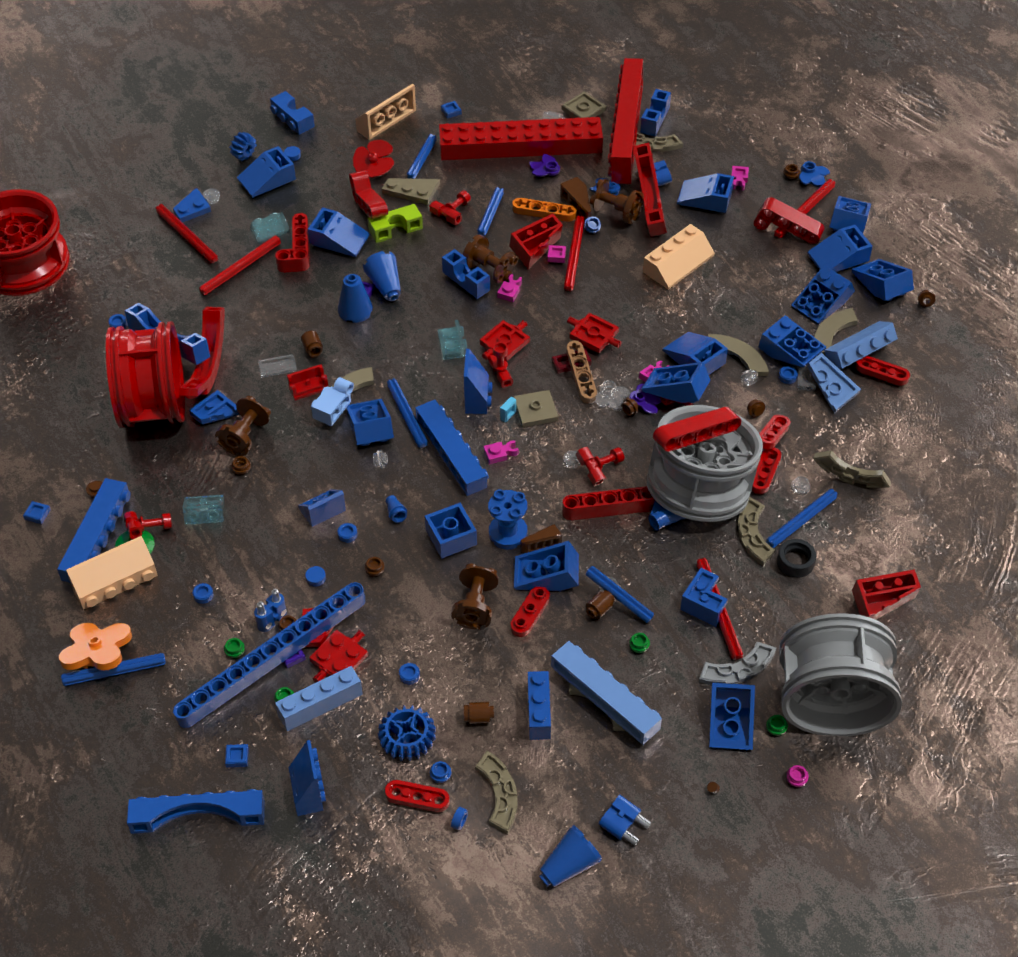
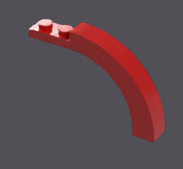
(206, 372)

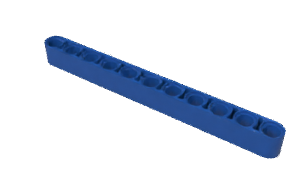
(267, 662)

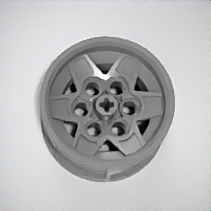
(709, 477)
(839, 675)

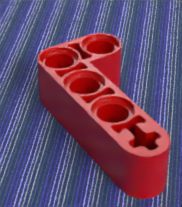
(365, 196)
(788, 219)
(298, 257)

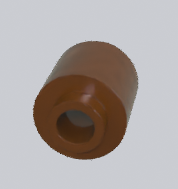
(312, 343)
(600, 604)
(478, 712)

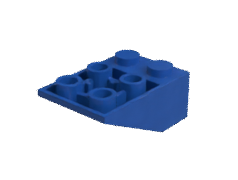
(267, 172)
(707, 192)
(336, 233)
(842, 249)
(823, 295)
(790, 343)
(697, 348)
(307, 781)

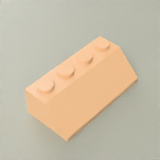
(387, 113)
(678, 257)
(112, 572)

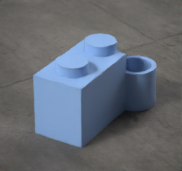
(332, 401)

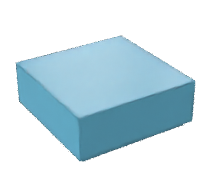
(508, 409)

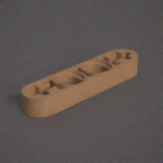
(581, 371)

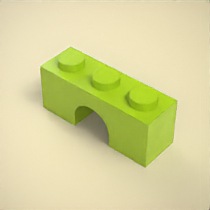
(405, 217)

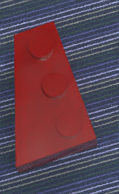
(534, 239)
(885, 593)

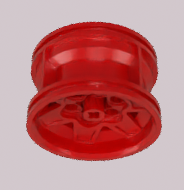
(30, 243)
(145, 374)

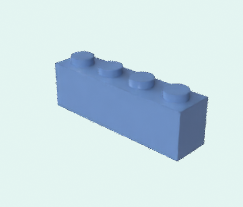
(861, 344)
(319, 698)

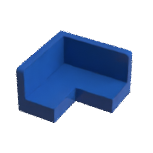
(701, 601)

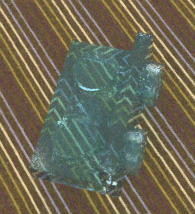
(268, 227)
(451, 341)
(203, 509)

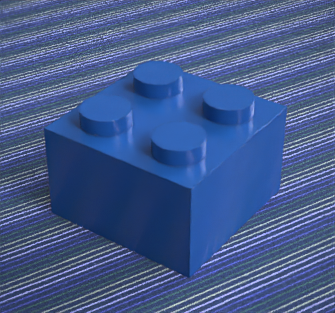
(450, 530)

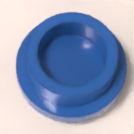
(592, 224)
(440, 772)

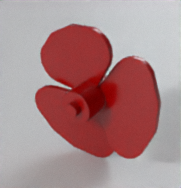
(372, 161)

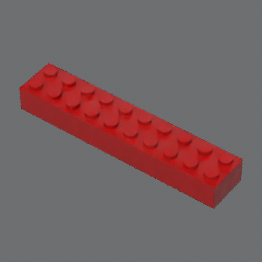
(626, 121)
(521, 138)

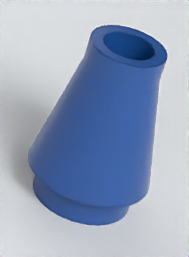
(396, 510)

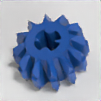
(243, 146)

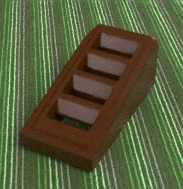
(541, 539)

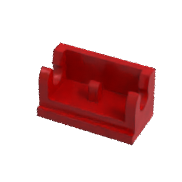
(307, 382)

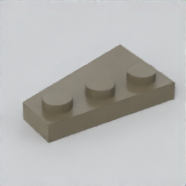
(411, 189)

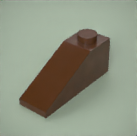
(575, 194)

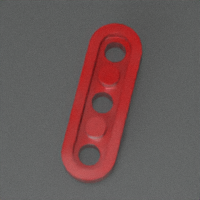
(883, 370)
(774, 431)
(768, 463)
(530, 617)
(409, 791)

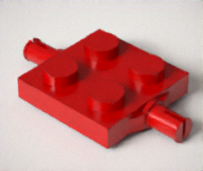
(594, 332)
(506, 333)
(338, 654)

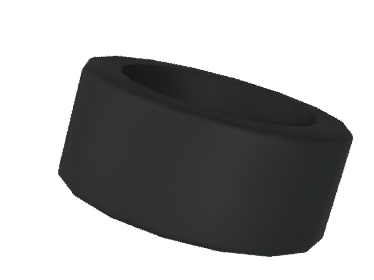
(795, 570)

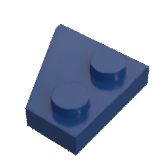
(191, 206)
(214, 408)

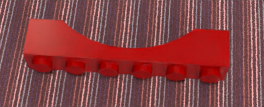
(650, 189)

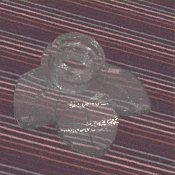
(612, 395)

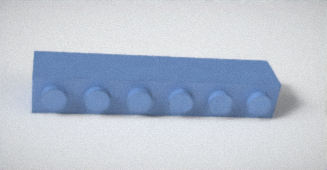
(606, 692)

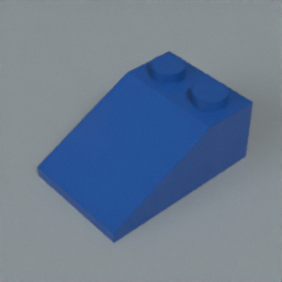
(849, 212)
(885, 279)
(678, 382)
(476, 386)
(370, 422)
(548, 567)
(732, 716)

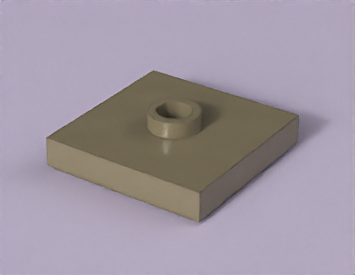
(583, 106)
(536, 408)

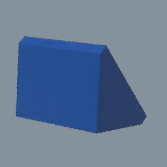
(323, 506)

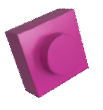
(556, 254)

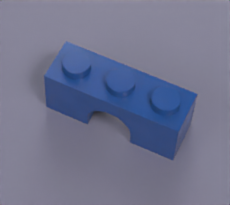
(285, 108)
(653, 117)
(475, 281)
(539, 705)

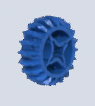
(409, 739)

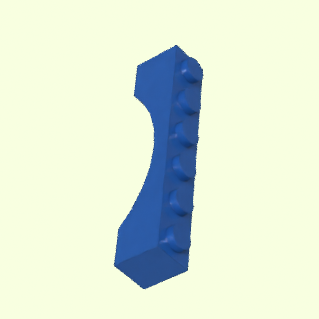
(192, 347)
(151, 813)

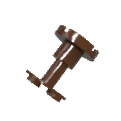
(629, 205)
(479, 253)
(235, 437)
(472, 611)

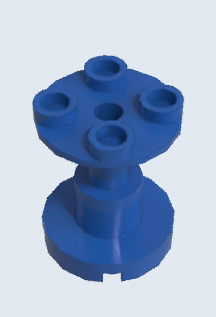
(508, 526)

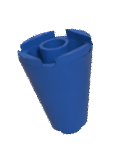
(383, 273)
(354, 301)
(569, 858)

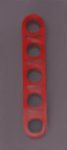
(696, 429)
(607, 503)

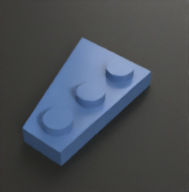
(833, 382)

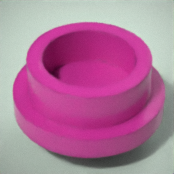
(797, 776)

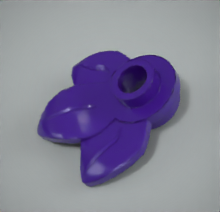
(547, 166)
(645, 400)

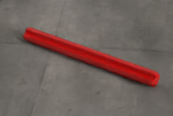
(810, 203)
(184, 231)
(574, 253)
(239, 265)
(724, 620)

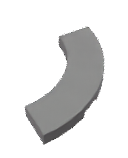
(741, 671)

